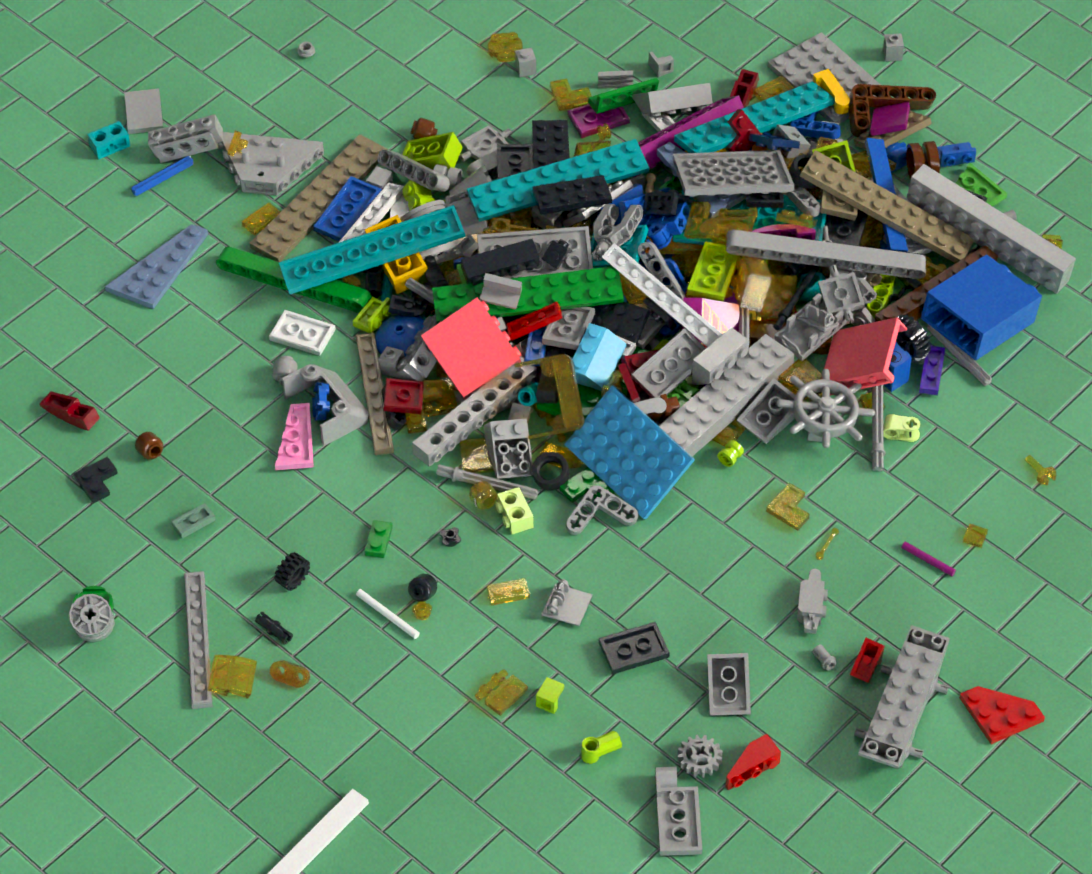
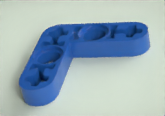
(816, 129)

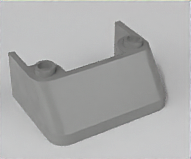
(347, 409)

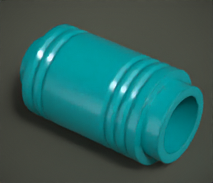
(527, 395)

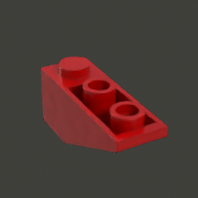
(755, 759)

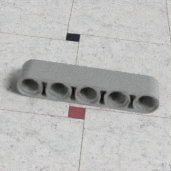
(413, 170)

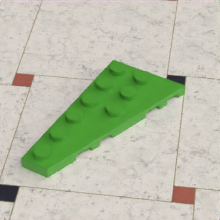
(977, 182)

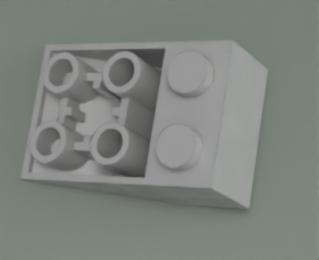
(466, 213)
(509, 448)

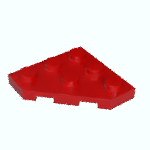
(1000, 713)

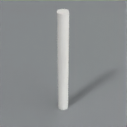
(387, 613)

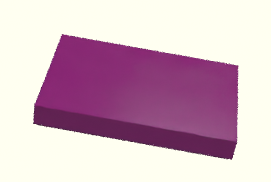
(890, 118)
(586, 119)

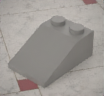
(763, 415)
(729, 684)

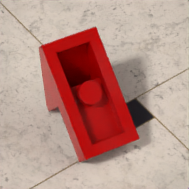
(867, 660)

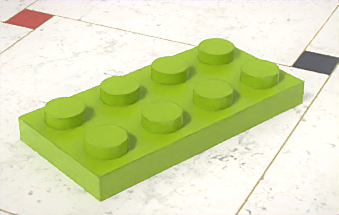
(713, 272)

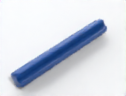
(162, 175)

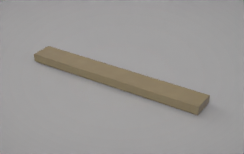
(372, 386)

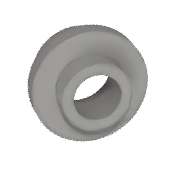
(306, 49)

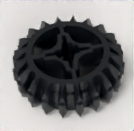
(914, 339)

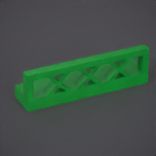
(621, 96)

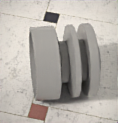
(99, 626)

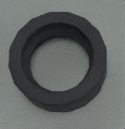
(800, 161)
(545, 458)

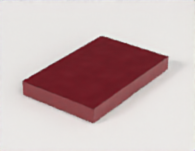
(629, 383)

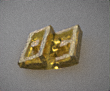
(232, 675)

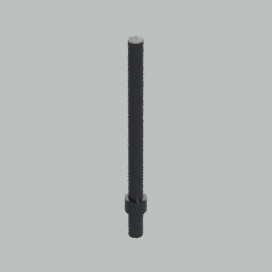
(786, 312)

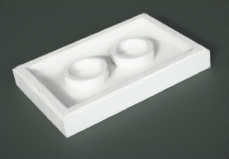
(302, 332)

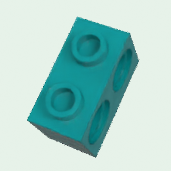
(108, 140)

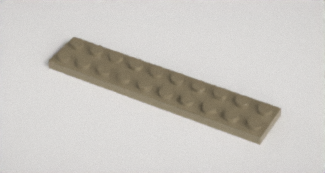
(887, 207)
(305, 210)

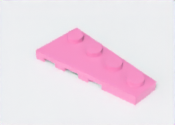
(296, 444)

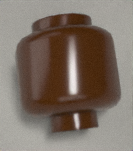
(423, 128)
(149, 445)

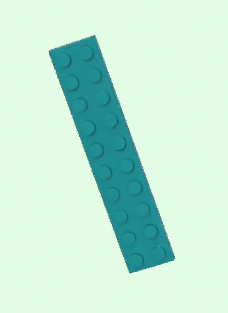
(764, 115)
(516, 193)
(372, 249)

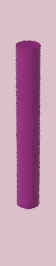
(928, 558)

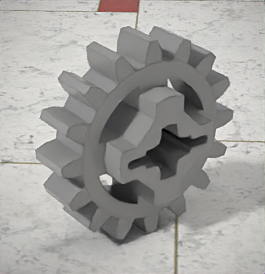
(700, 756)

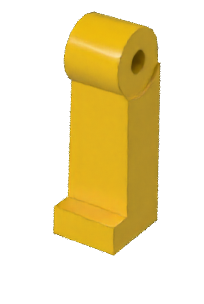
(828, 82)

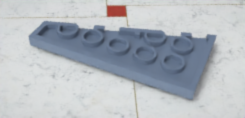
(717, 201)
(154, 274)

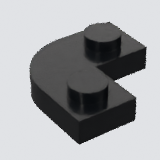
(408, 307)

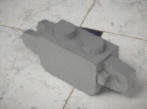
(811, 602)

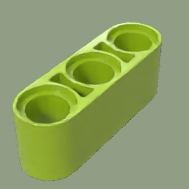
(883, 290)

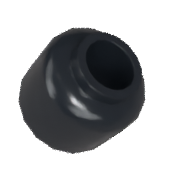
(422, 587)

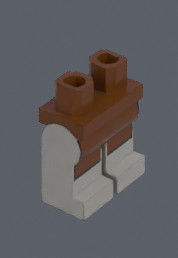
(659, 408)

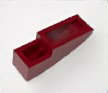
(745, 86)
(70, 410)

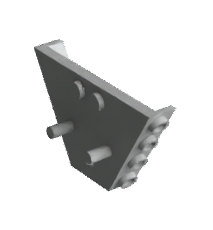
(275, 157)

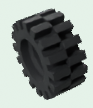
(292, 571)

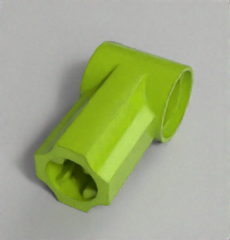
(599, 746)

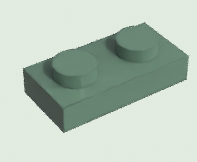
(193, 520)

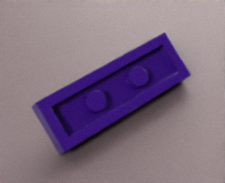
(932, 371)

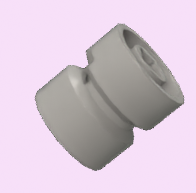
(453, 174)

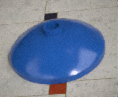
(389, 334)

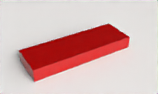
(534, 321)

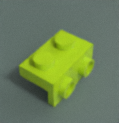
(372, 315)

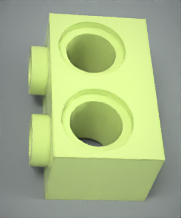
(514, 510)

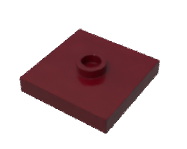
(403, 396)

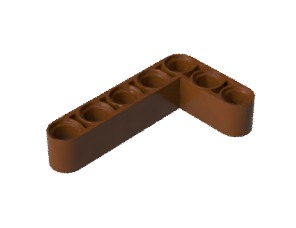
(884, 98)

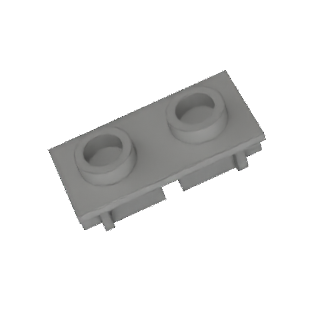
(818, 318)

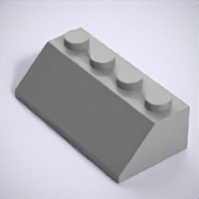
(675, 98)

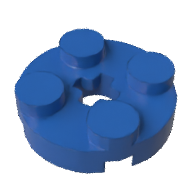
(320, 405)

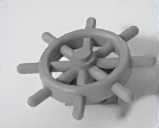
(825, 410)

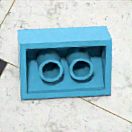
(597, 356)

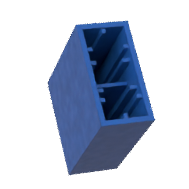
(981, 307)

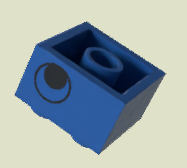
(899, 367)

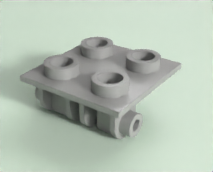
(567, 604)

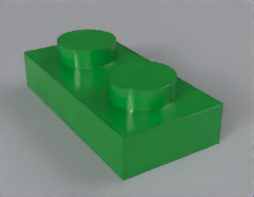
(378, 539)

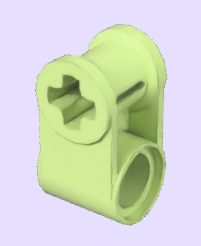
(899, 428)

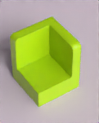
(548, 695)

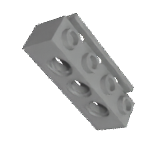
(185, 138)
(419, 358)

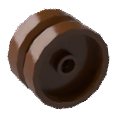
(918, 155)

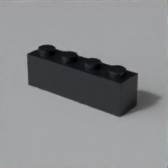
(500, 261)

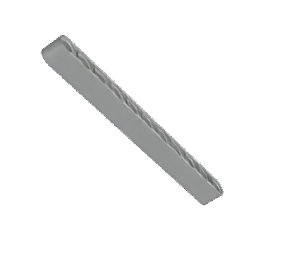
(826, 254)

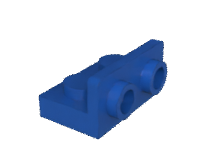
(956, 154)

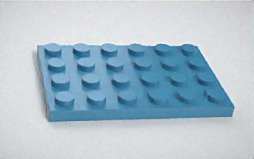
(629, 452)

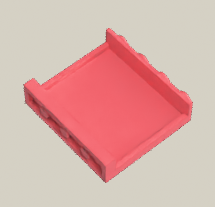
(471, 347)
(864, 353)

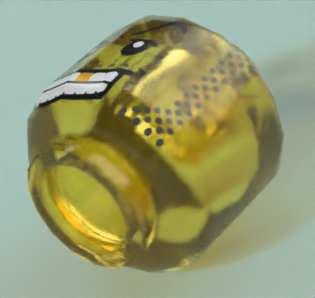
(483, 495)

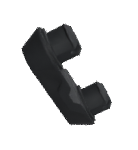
(433, 273)

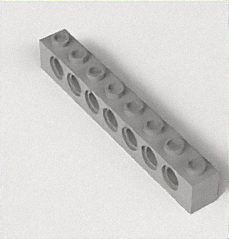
(472, 413)

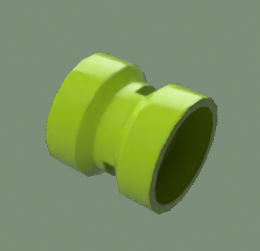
(731, 452)

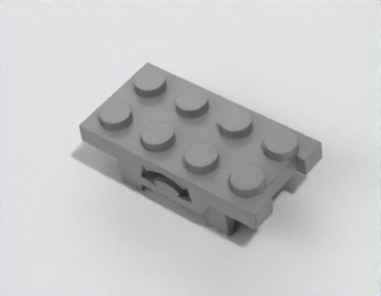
(804, 338)

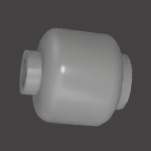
(282, 367)

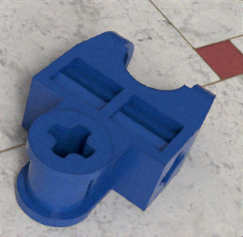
(664, 227)

